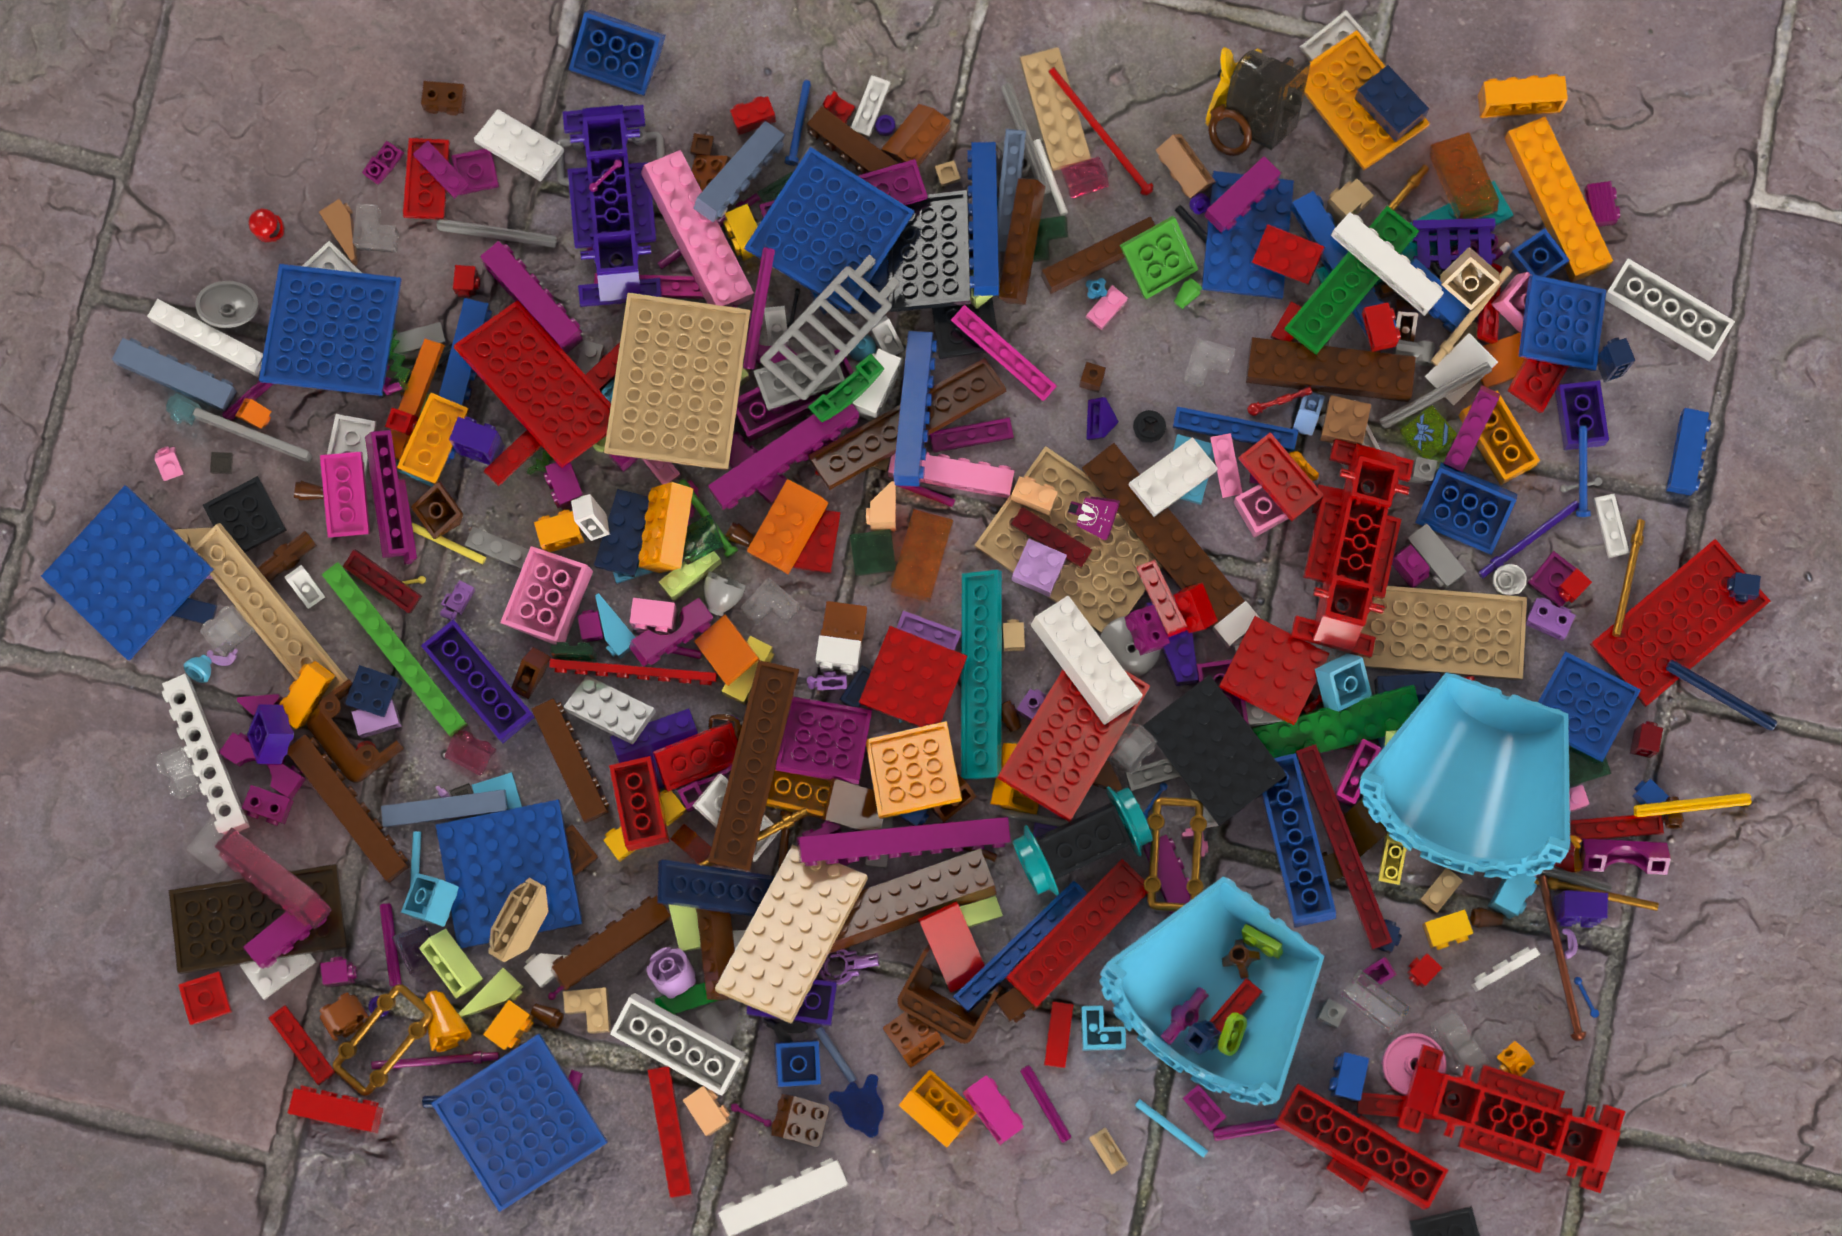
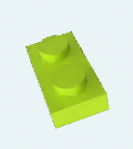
(1267, 944)

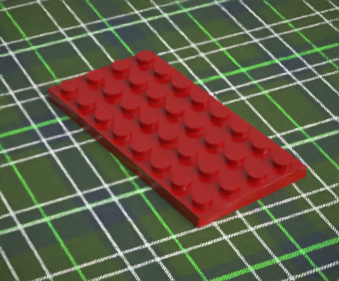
(537, 383)
(1678, 623)
(1064, 748)

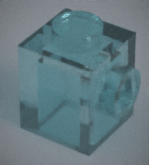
(181, 409)

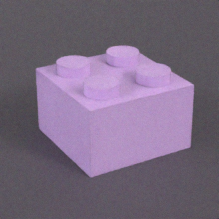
(1039, 567)

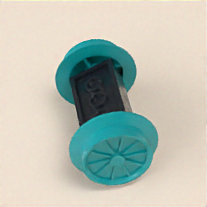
(1083, 840)

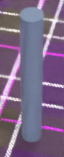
(835, 1054)

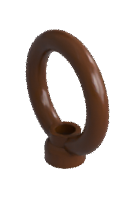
(1220, 113)

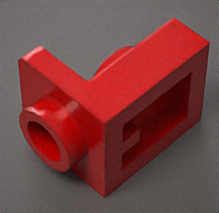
(838, 107)
(401, 421)

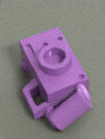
(457, 600)
(828, 681)

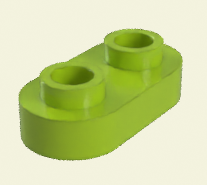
(1232, 1034)

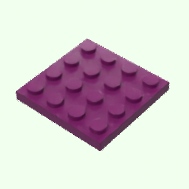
(824, 740)

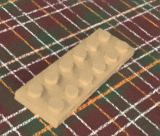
(1054, 110)

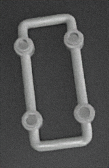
(644, 136)

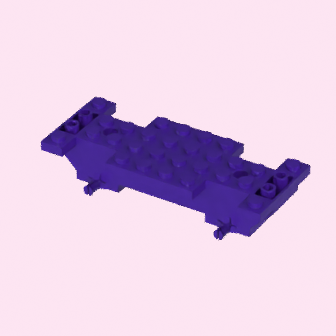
(619, 210)

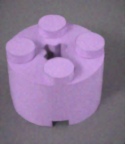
(671, 972)

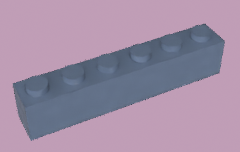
(739, 171)
(174, 375)

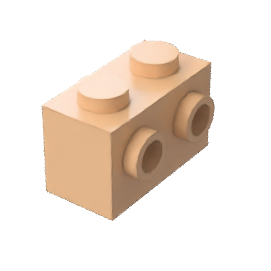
(1034, 495)
(707, 1110)

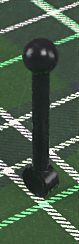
(797, 292)

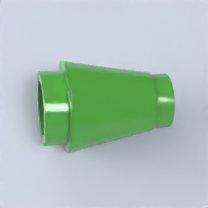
(1187, 293)

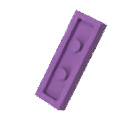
(929, 630)

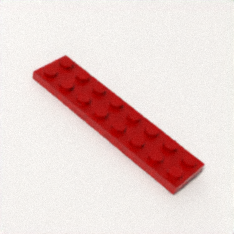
(1078, 933)

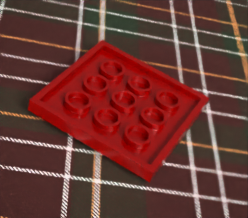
(1273, 670)
(912, 678)

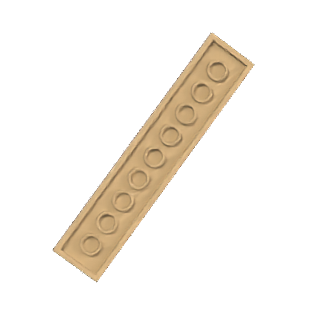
(263, 606)

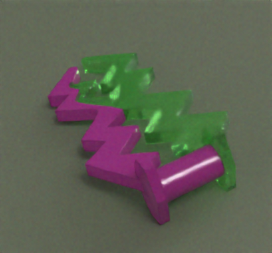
(402, 372)

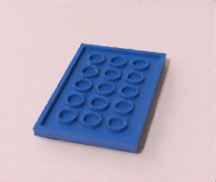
(1231, 253)

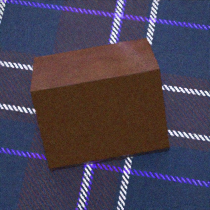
(438, 511)

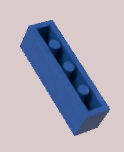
(1448, 308)
(1688, 451)

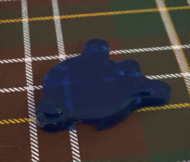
(861, 1106)

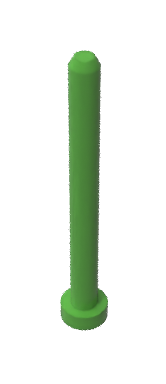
(703, 512)

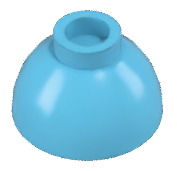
(863, 348)
(198, 668)

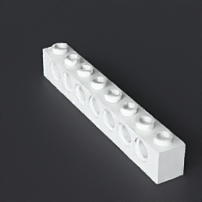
(172, 692)

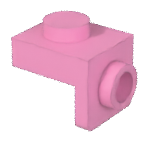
(168, 463)
(1188, 834)

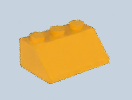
(1006, 796)
(938, 1108)

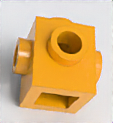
(1515, 1059)

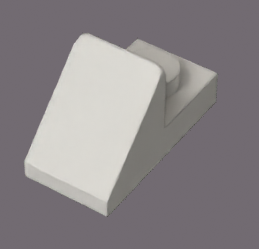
(775, 323)
(886, 337)
(304, 586)

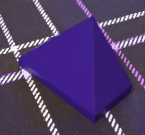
(1100, 418)

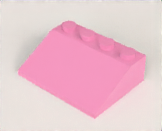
(547, 596)

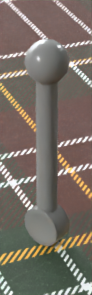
(1597, 482)

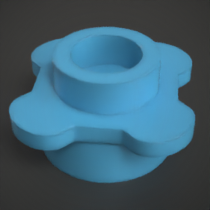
(1101, 292)

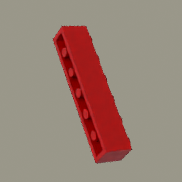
(670, 1132)

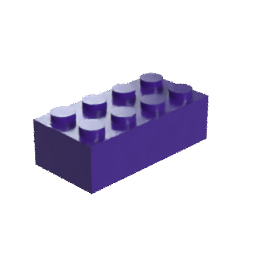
(816, 1007)

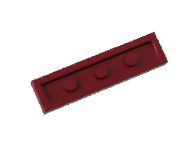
(1051, 537)
(382, 581)

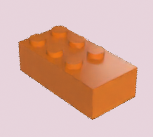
(787, 526)

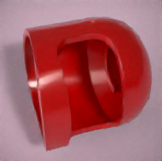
(263, 224)

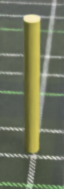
(450, 544)

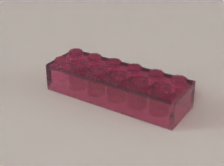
(272, 879)

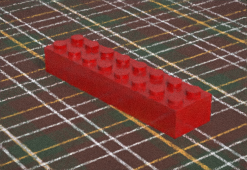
(1361, 1146)

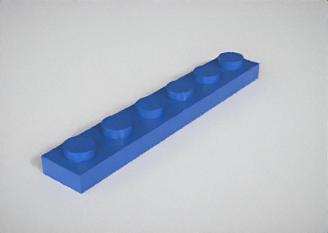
(1240, 429)

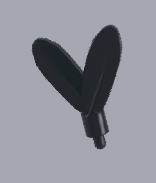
(783, 1028)

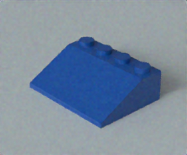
(616, 52)
(1466, 508)

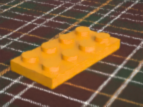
(430, 440)

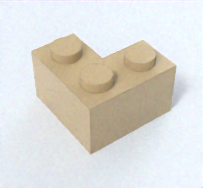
(1350, 198)
(593, 1003)

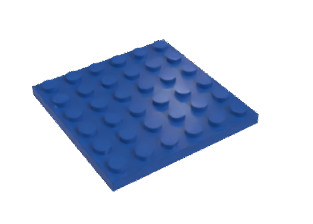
(827, 223)
(330, 329)
(127, 572)
(498, 853)
(519, 1122)

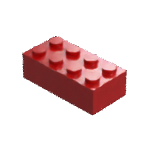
(639, 803)
(334, 1110)

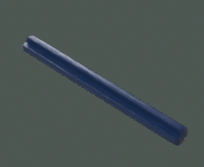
(1721, 695)

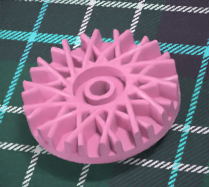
(1399, 1057)

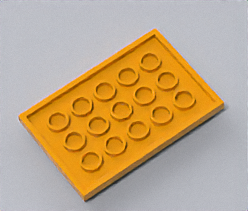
(1332, 91)

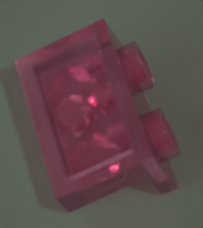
(1085, 177)
(469, 752)

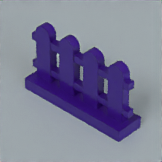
(1442, 229)

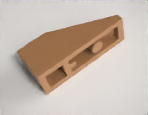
(342, 227)

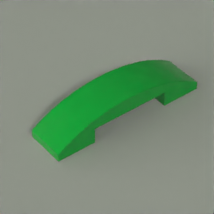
(849, 390)
(690, 999)

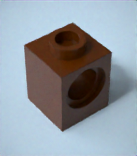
(1092, 377)

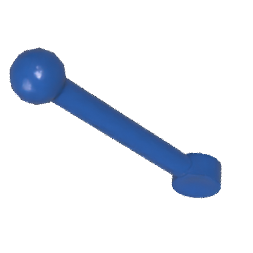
(1163, 786)
(1594, 1012)

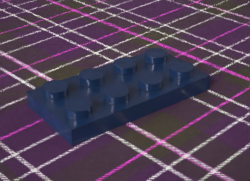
(626, 524)

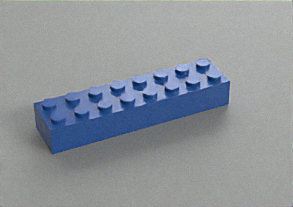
(1298, 847)

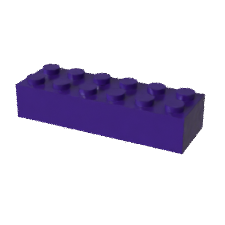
(478, 681)

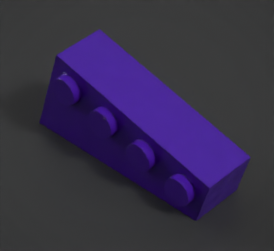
(1181, 657)

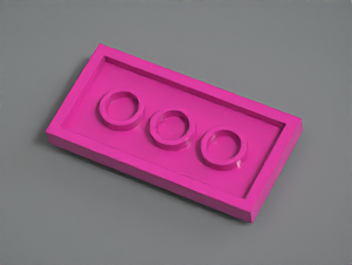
(345, 494)

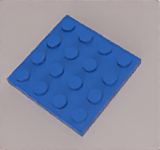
(1562, 323)
(1594, 703)

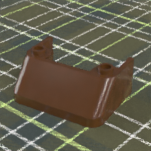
(353, 763)
(938, 1010)

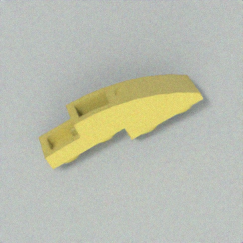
(1391, 861)

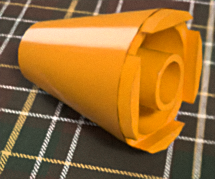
(446, 1024)

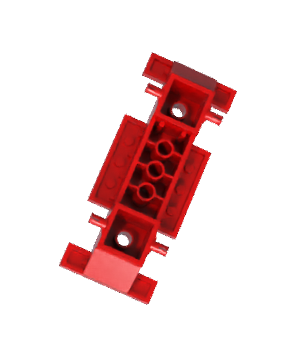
(1353, 548)
(1512, 1118)

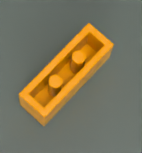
(306, 693)

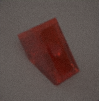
(691, 844)

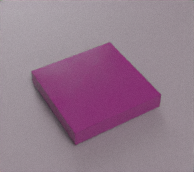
(477, 169)
(1550, 577)

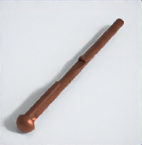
(1578, 1034)

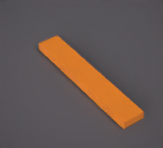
(417, 388)

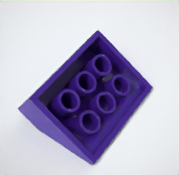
(656, 736)

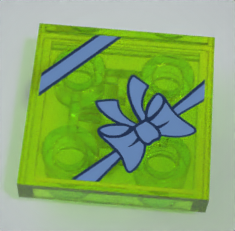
(1428, 433)

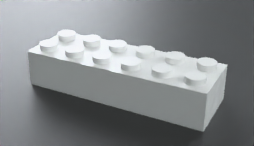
(1669, 310)
(1086, 660)
(678, 1044)
(783, 1198)

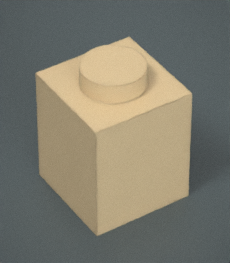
(1013, 635)

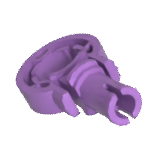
(850, 970)

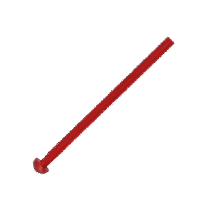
(1146, 188)

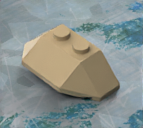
(518, 920)

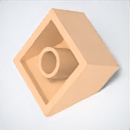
(883, 510)

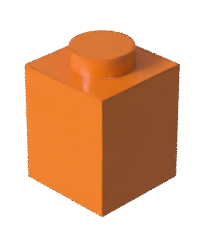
(254, 414)

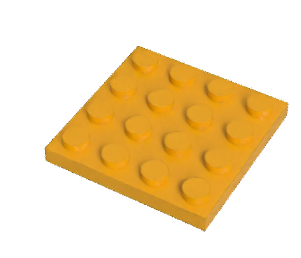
(913, 770)

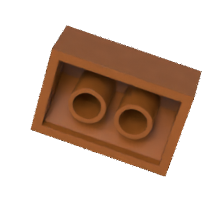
(917, 135)

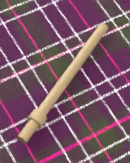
(1447, 346)

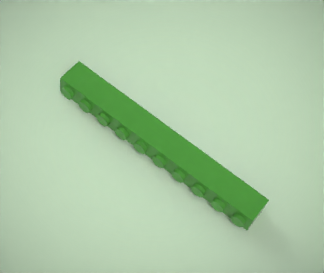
(394, 649)

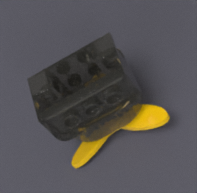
(1262, 92)

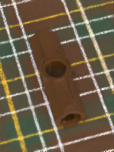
(286, 556)

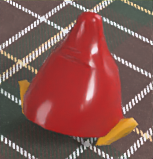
(1572, 859)

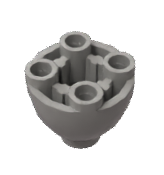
(722, 593)

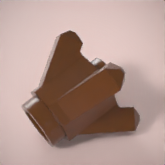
(1241, 958)

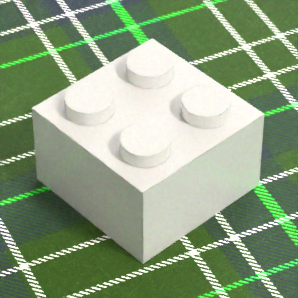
(838, 654)

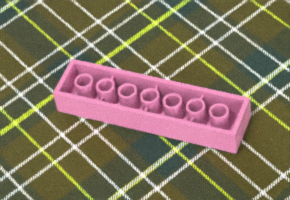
(696, 236)

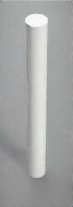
(1050, 177)

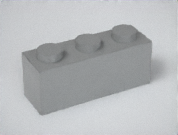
(1442, 563)

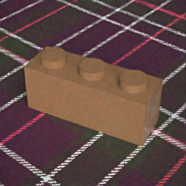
(1185, 166)

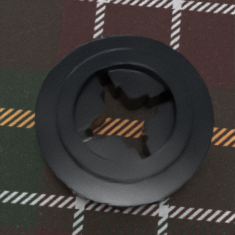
(1150, 417)

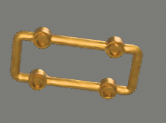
(1156, 823)
(416, 1031)

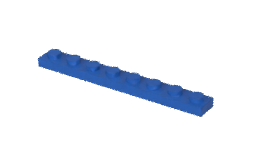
(1018, 948)

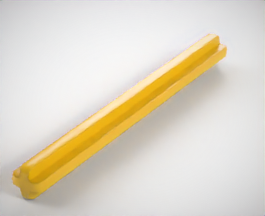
(1692, 805)

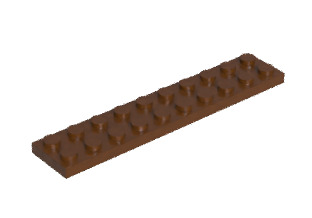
(878, 438)
(1161, 534)
(753, 766)

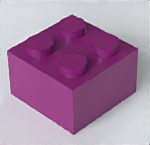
(564, 484)

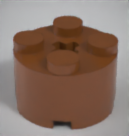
(343, 1016)

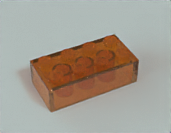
(1464, 177)
(922, 555)

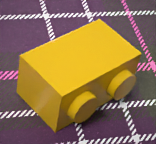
(1448, 929)

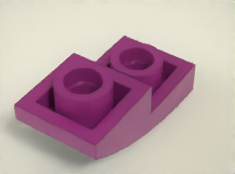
(383, 163)

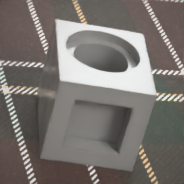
(1423, 471)
(1331, 1013)

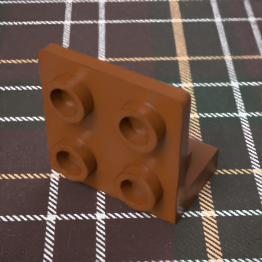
(707, 167)
(844, 621)
(913, 1038)

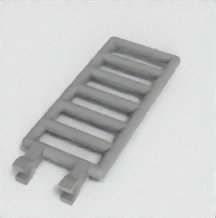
(857, 276)

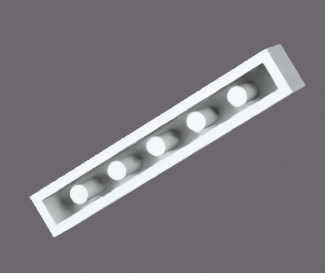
(1387, 263)
(206, 337)

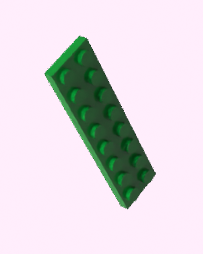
(1345, 287)
(1335, 729)

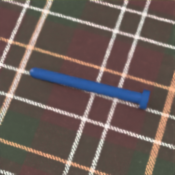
(792, 159)
(1583, 503)

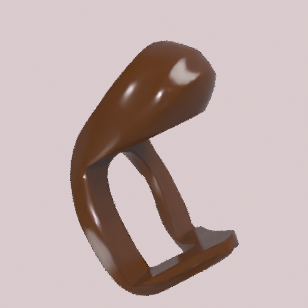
(737, 724)

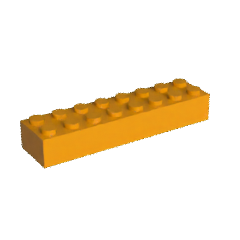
(1558, 198)

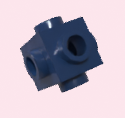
(1202, 1036)

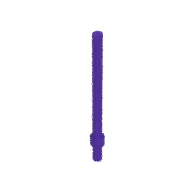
(1499, 561)

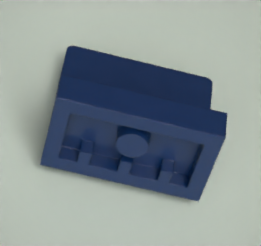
(372, 691)

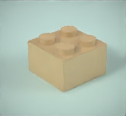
(1470, 278)

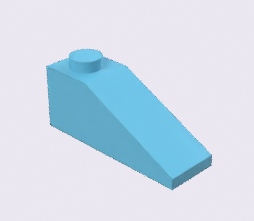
(615, 631)

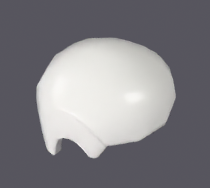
(1509, 579)

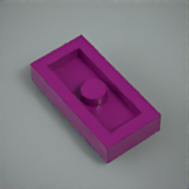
(1204, 1107)

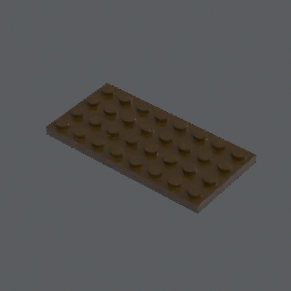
(221, 917)

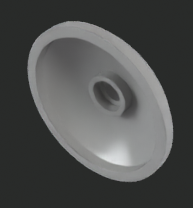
(226, 304)
(1117, 639)

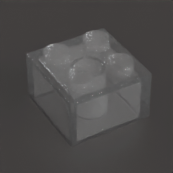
(226, 630)
(1132, 748)

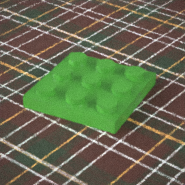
(1159, 257)

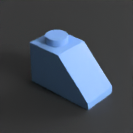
(1308, 413)

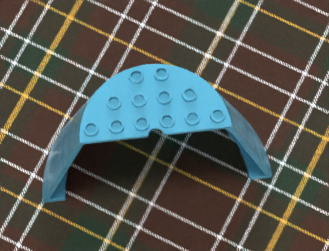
(1476, 781)
(1188, 954)

